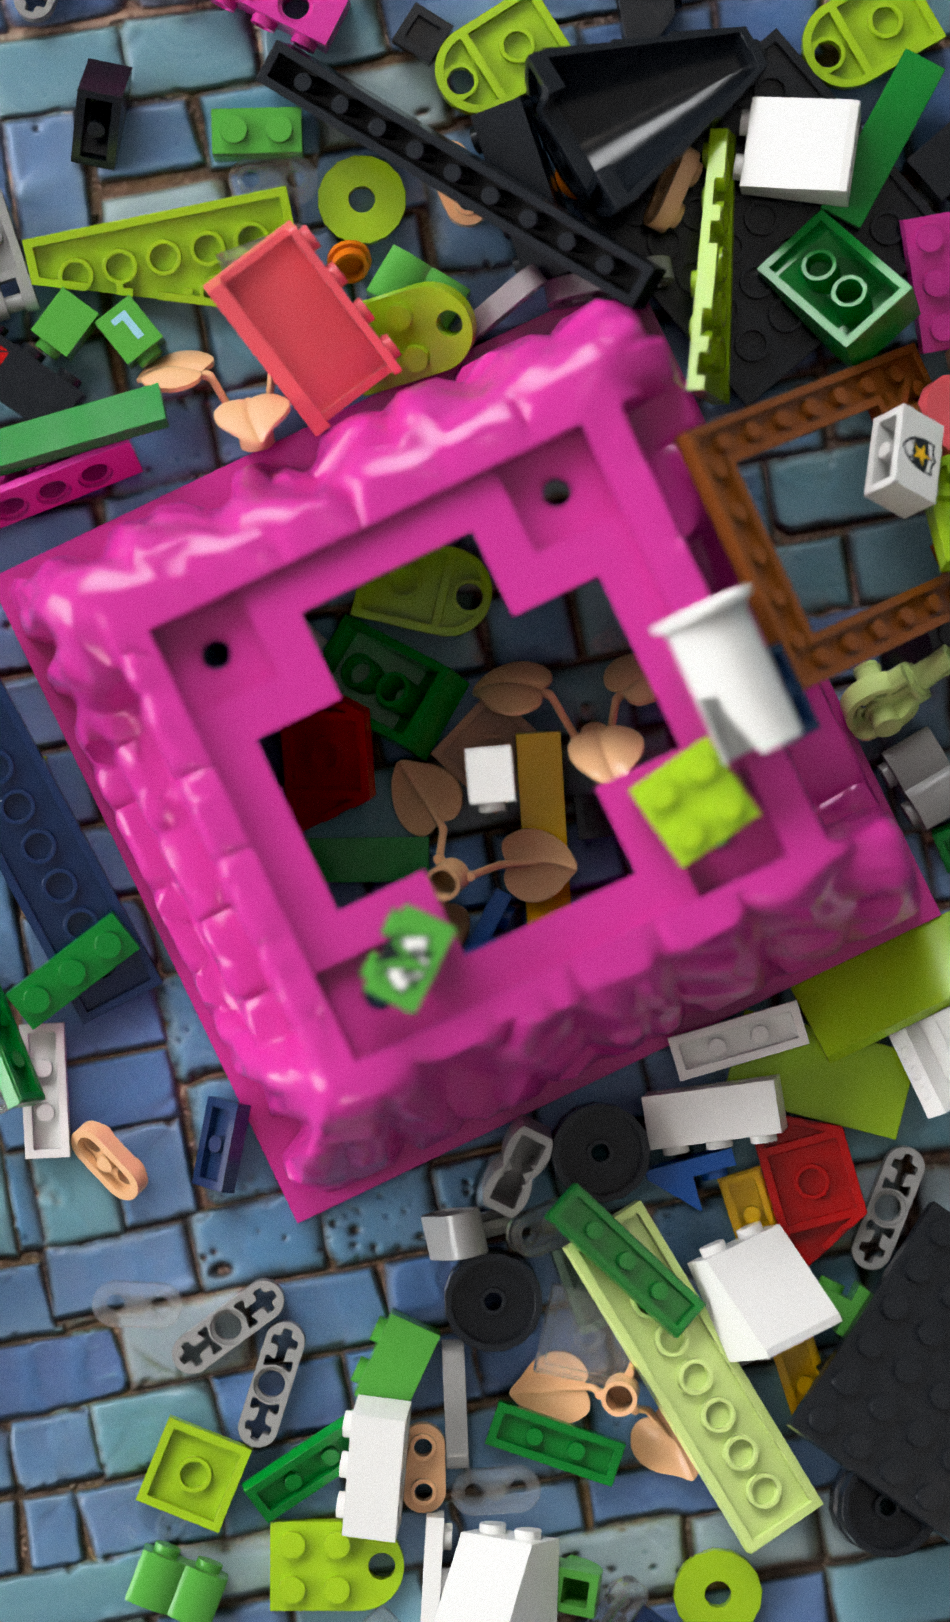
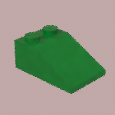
(840, 290)
(405, 690)

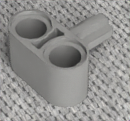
(461, 1232)

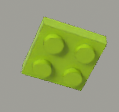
(694, 802)
(194, 1473)

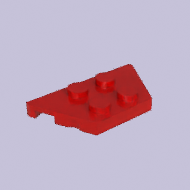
(328, 762)
(812, 1185)

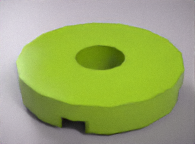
(355, 174)
(712, 1566)

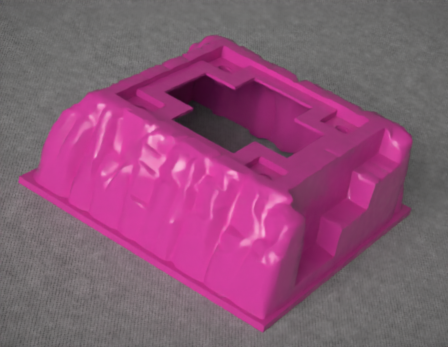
(178, 772)

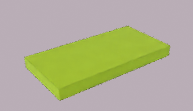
(879, 990)
(855, 1092)

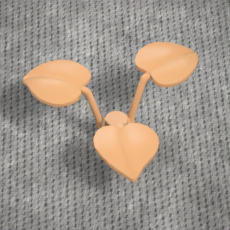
(247, 419)
(598, 749)
(534, 861)
(569, 1401)

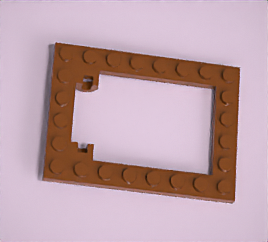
(711, 460)

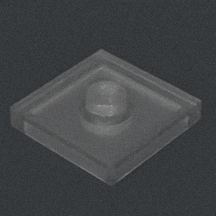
(577, 1339)

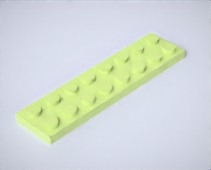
(705, 1401)

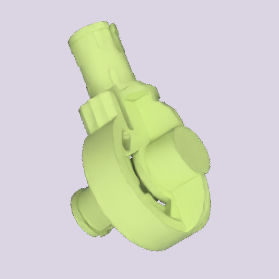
(890, 695)

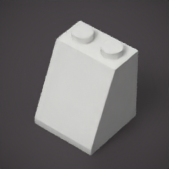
(799, 149)
(760, 1293)
(502, 1576)

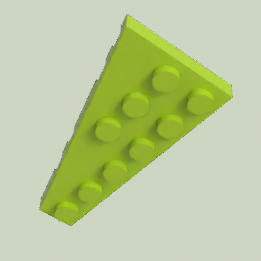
(159, 252)
(713, 279)

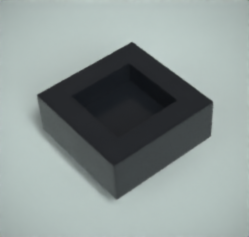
(422, 34)
(591, 817)

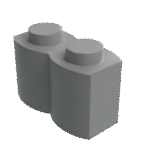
(922, 776)
(523, 1157)

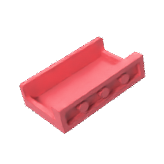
(303, 324)

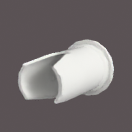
(731, 674)

